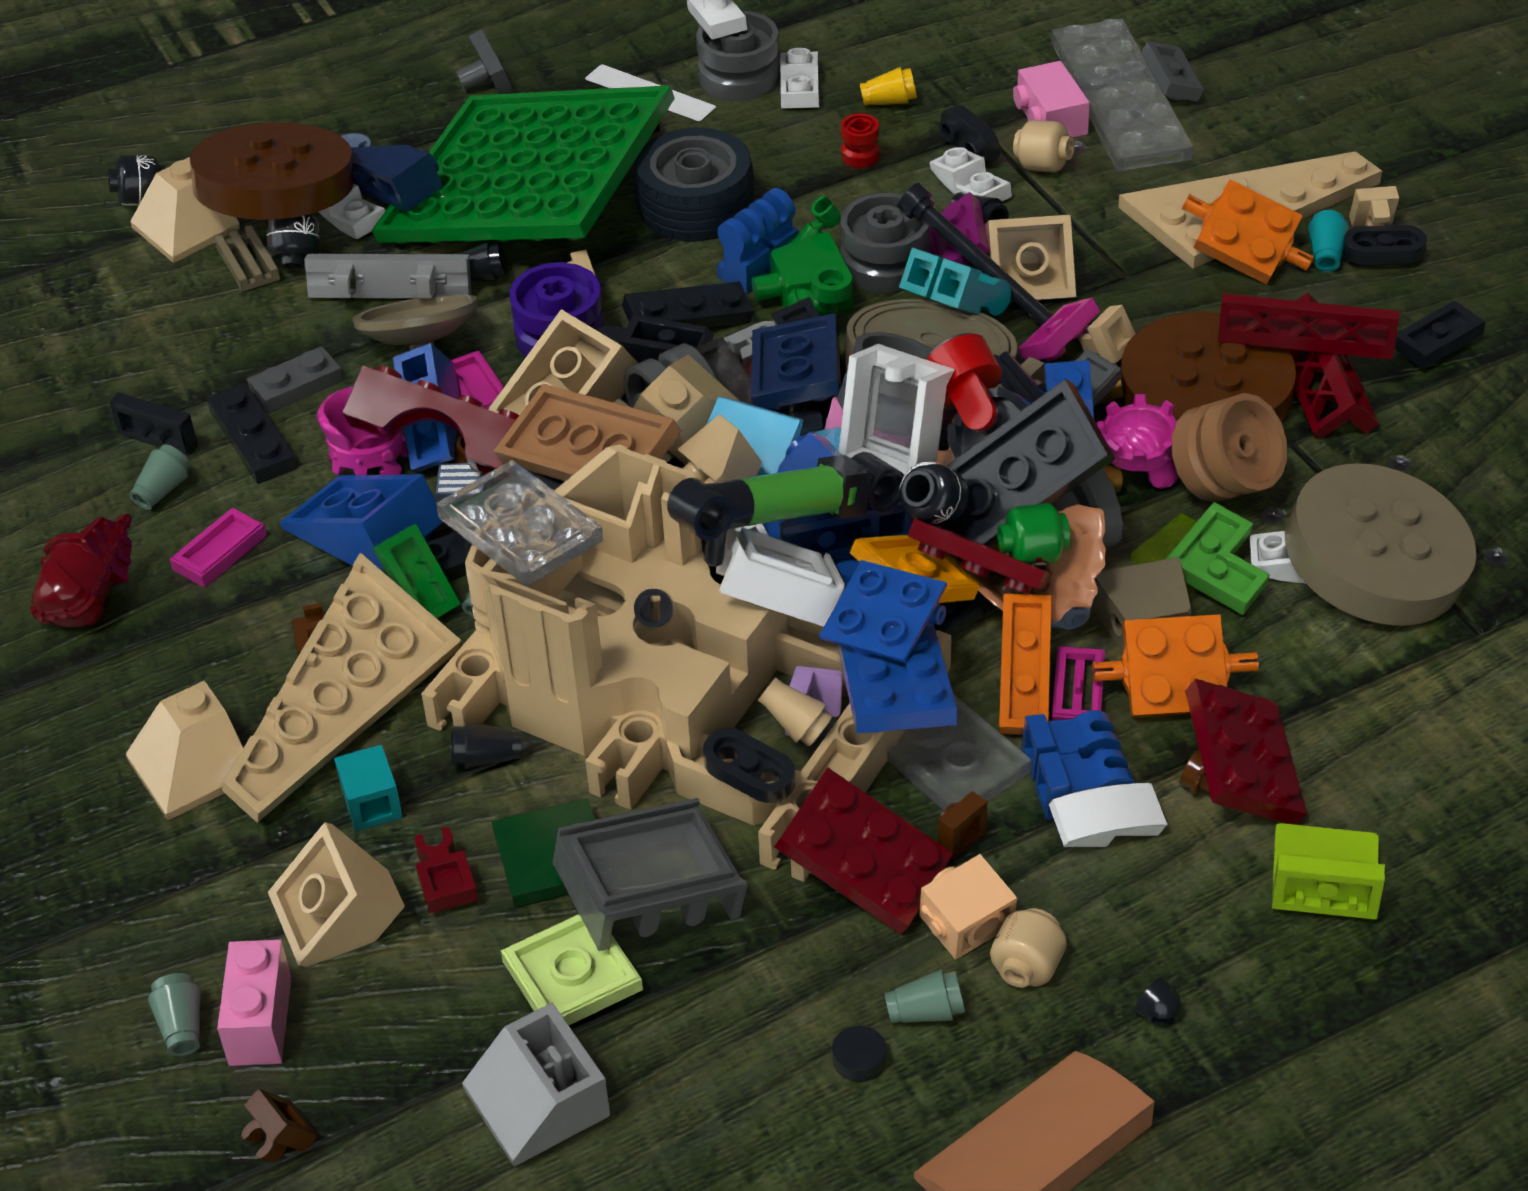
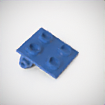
(885, 611)

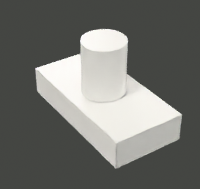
(718, 17)

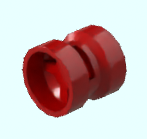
(860, 142)

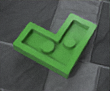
(1210, 559)

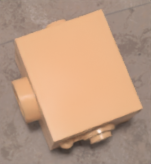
(966, 905)

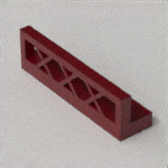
(1308, 326)
(1346, 390)

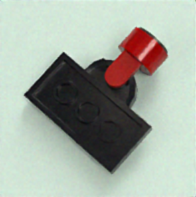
(1006, 445)

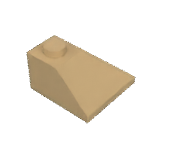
(174, 217)
(684, 394)
(185, 750)
(333, 898)

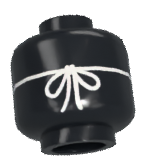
(132, 177)
(293, 239)
(933, 493)

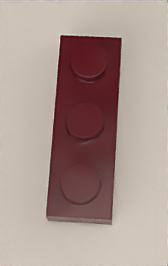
(979, 557)

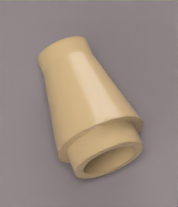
(795, 711)

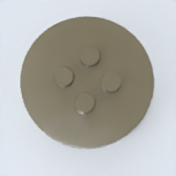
(927, 323)
(1380, 544)

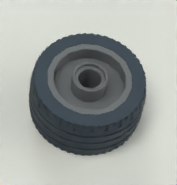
(692, 182)

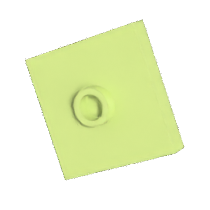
(570, 971)

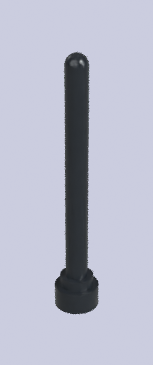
(918, 204)

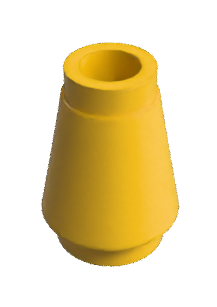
(889, 88)

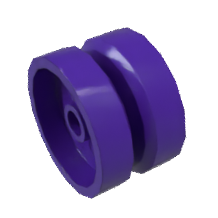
(546, 290)

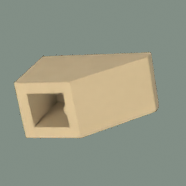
(720, 453)

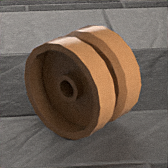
(1229, 448)

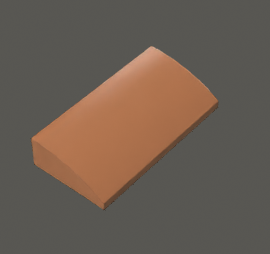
(1046, 1133)

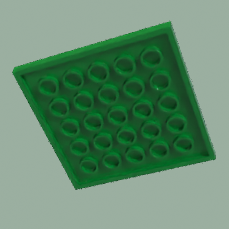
(530, 165)

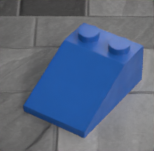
(362, 512)

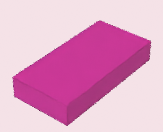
(477, 378)
(218, 547)

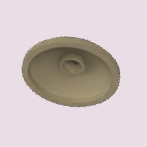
(416, 320)

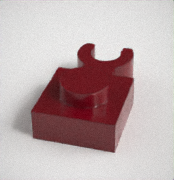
(444, 874)

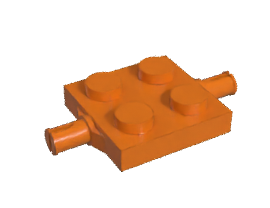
(1247, 231)
(1166, 657)

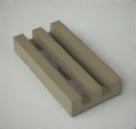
(239, 242)

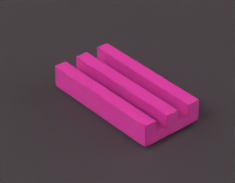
(1080, 655)

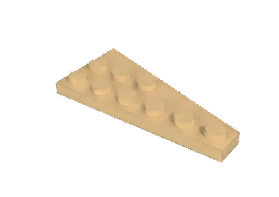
(1299, 186)
(348, 675)

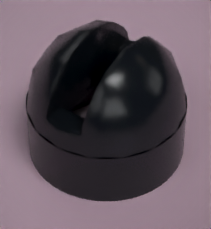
(644, 607)
(1159, 1003)

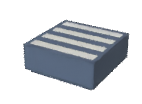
(453, 478)

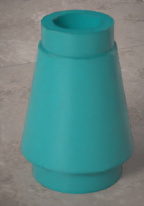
(1327, 239)

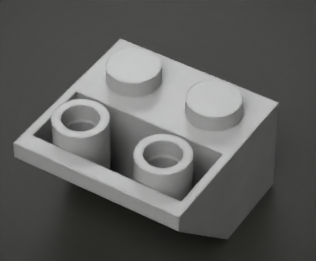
(537, 1085)

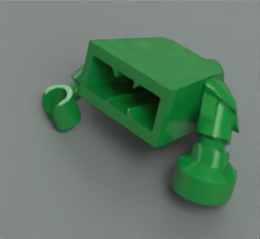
(809, 267)

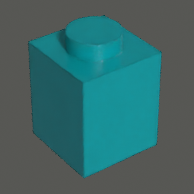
(368, 788)

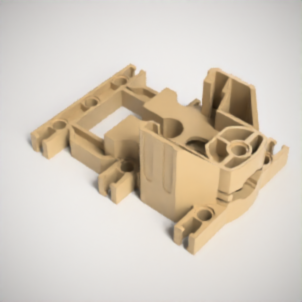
(633, 694)

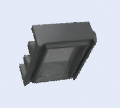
(646, 865)

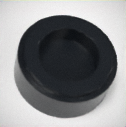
(859, 1053)

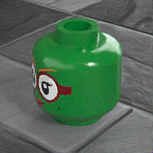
(1034, 534)

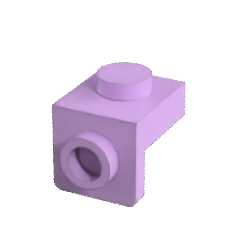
(820, 684)

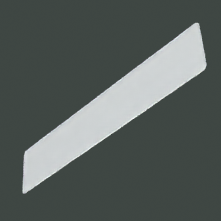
(682, 104)

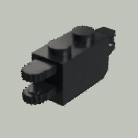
(651, 336)

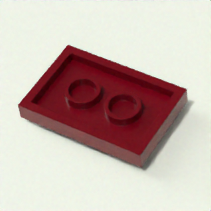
(1245, 752)
(863, 850)

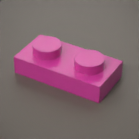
(1064, 325)

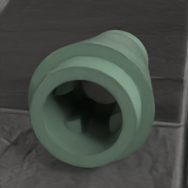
(159, 476)
(926, 999)
(177, 1012)

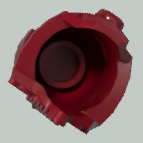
(81, 573)

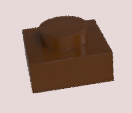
(962, 824)

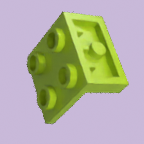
(1327, 871)

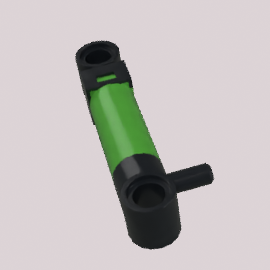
(834, 487)

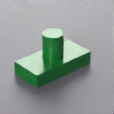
(416, 570)

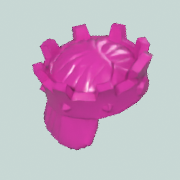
(1142, 439)
(354, 447)

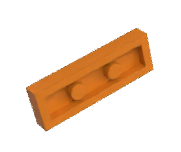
(1024, 660)

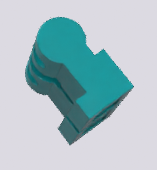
(954, 284)

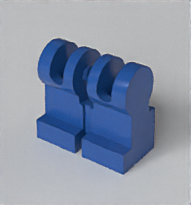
(753, 236)
(1073, 755)

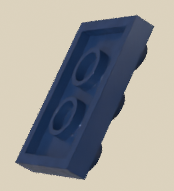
(795, 362)

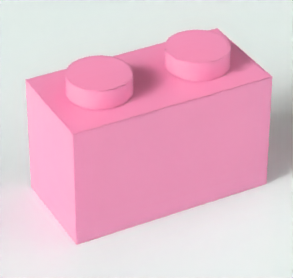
(1052, 95)
(254, 1002)

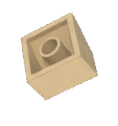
(1035, 254)

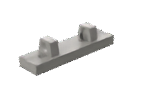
(387, 275)

